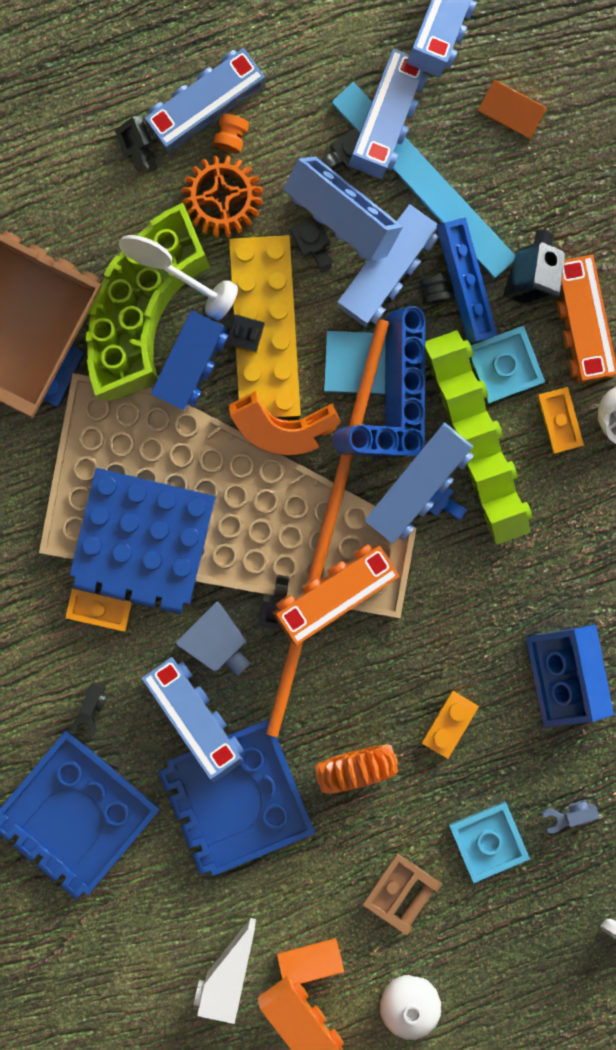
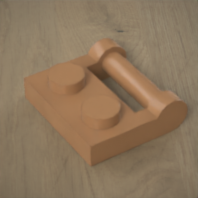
(393, 888)

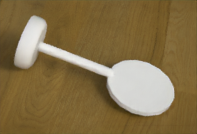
(155, 256)

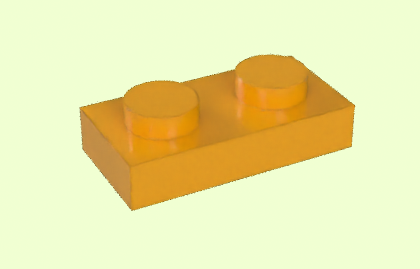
(560, 420)
(98, 610)
(450, 724)

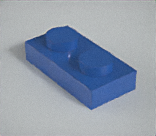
(63, 377)

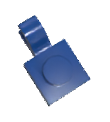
(442, 502)

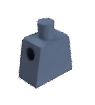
(216, 641)

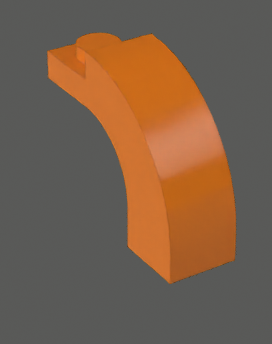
(281, 435)

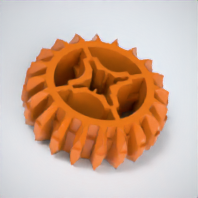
(217, 171)
(356, 769)

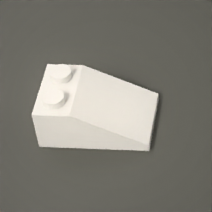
(222, 988)

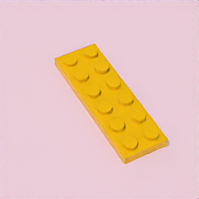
(265, 293)

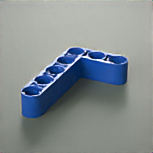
(397, 395)

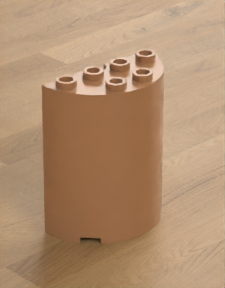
(39, 319)

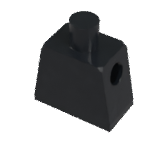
(536, 271)

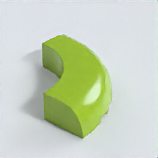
(131, 305)

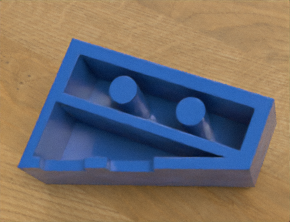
(190, 361)

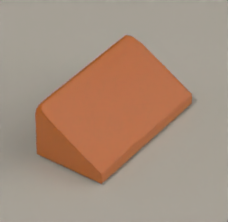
(512, 109)
(311, 962)

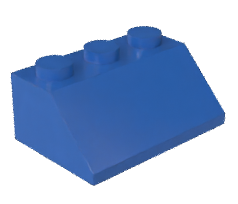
(570, 676)

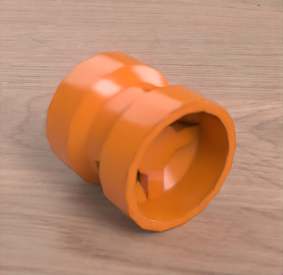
(231, 131)

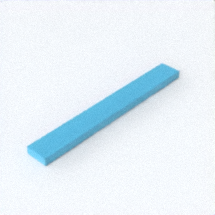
(431, 187)

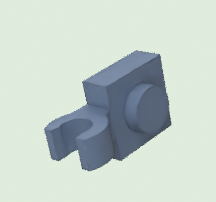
(578, 813)

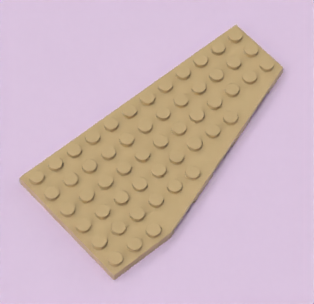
(264, 503)

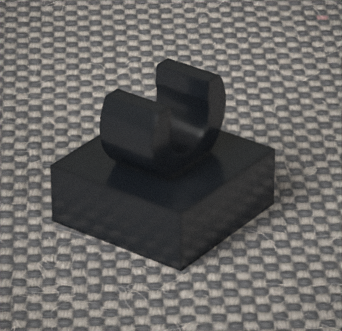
(245, 333)

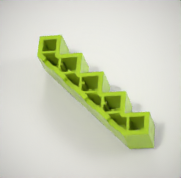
(488, 469)

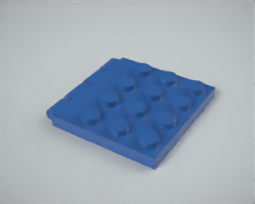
(141, 540)
(244, 811)
(75, 815)

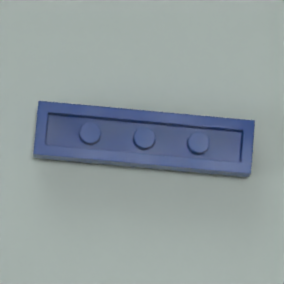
(466, 280)

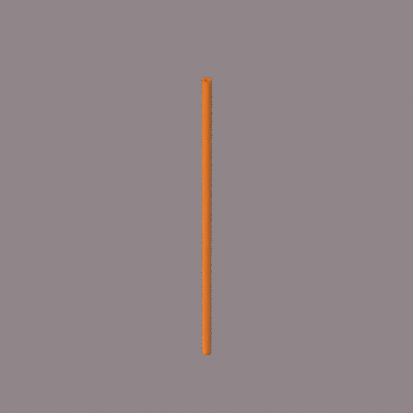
(330, 519)

